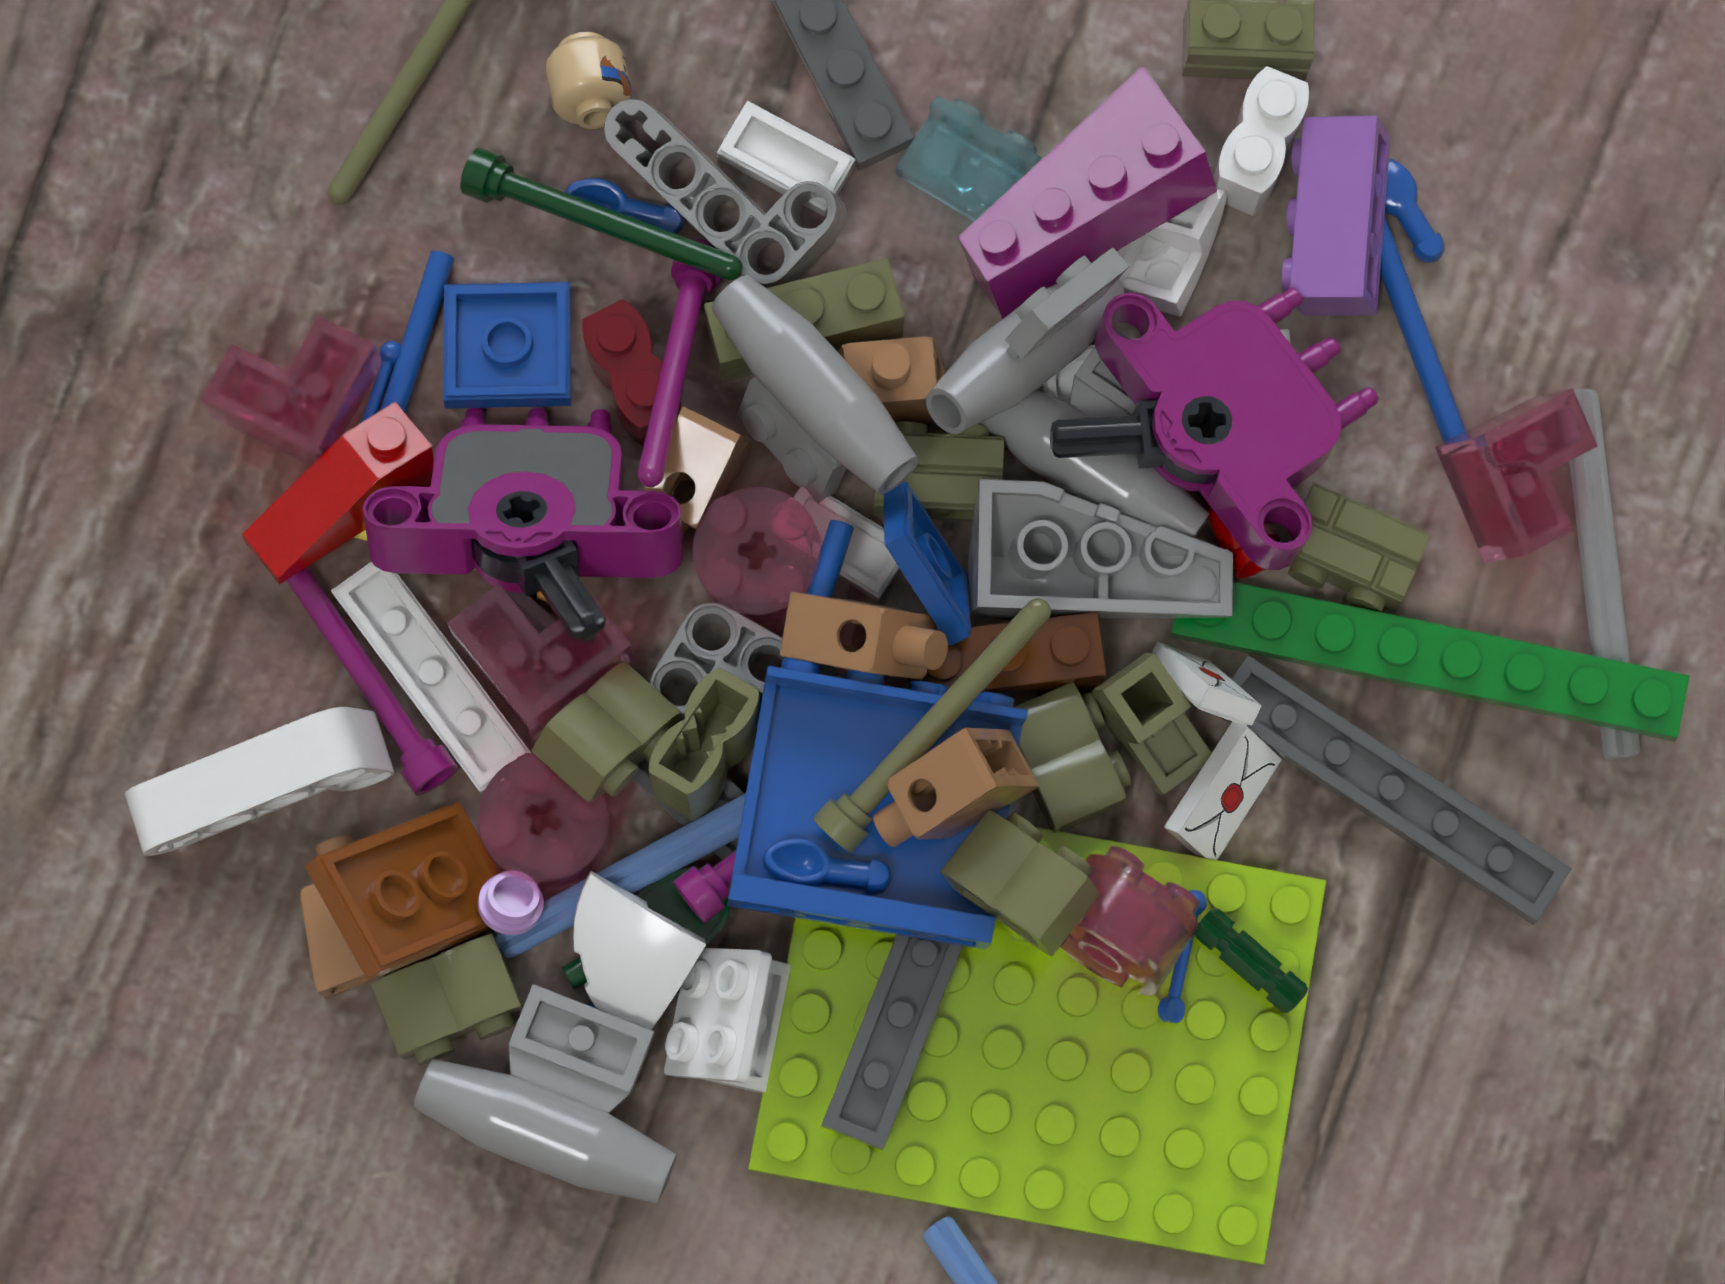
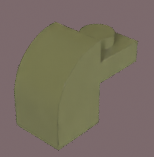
(1148, 716)

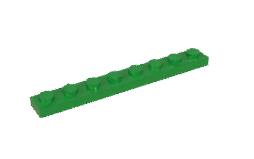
(1446, 660)

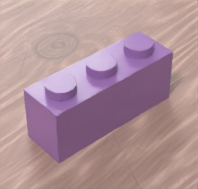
(1338, 215)

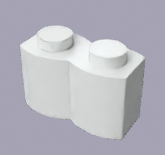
(1261, 137)

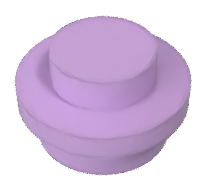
(510, 904)

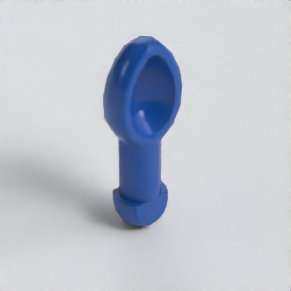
(613, 197)
(1402, 203)
(811, 865)

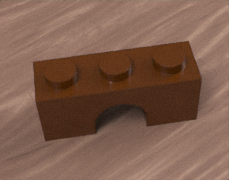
(1058, 654)

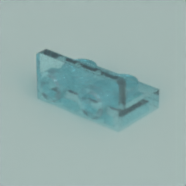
(964, 158)

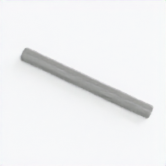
(1600, 563)

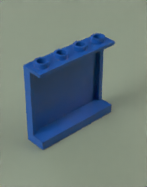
(823, 741)

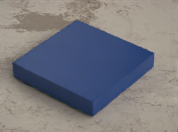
(507, 345)
(927, 562)

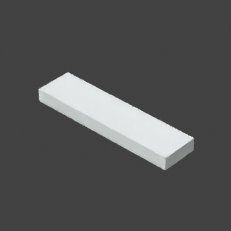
(430, 673)

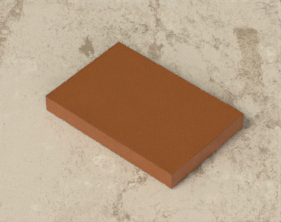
(406, 889)

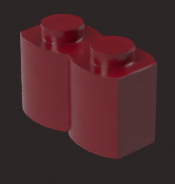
(624, 362)

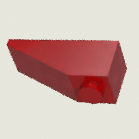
(329, 497)

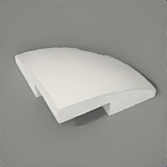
(1172, 256)
(630, 952)

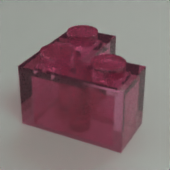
(300, 407)
(1505, 477)
(534, 670)

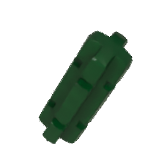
(1250, 960)

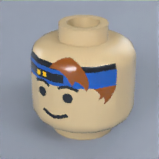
(587, 78)

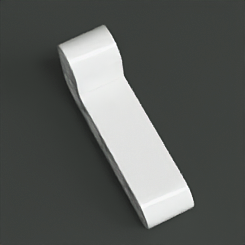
(293, 762)

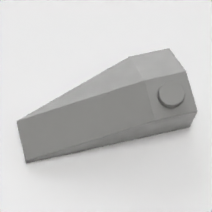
(1086, 559)

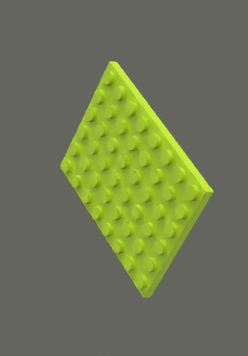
(1058, 1088)

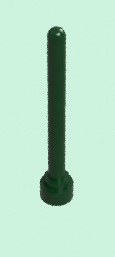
(490, 178)

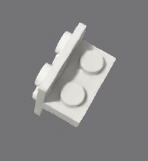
(728, 1018)

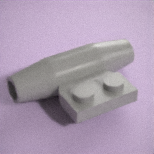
(1027, 345)
(808, 398)
(1097, 479)
(555, 1106)

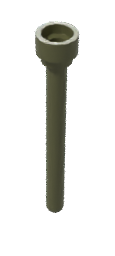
(397, 100)
(850, 815)

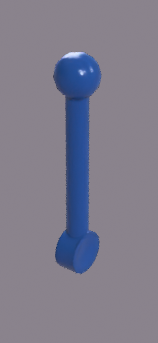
(389, 354)
(1172, 1008)

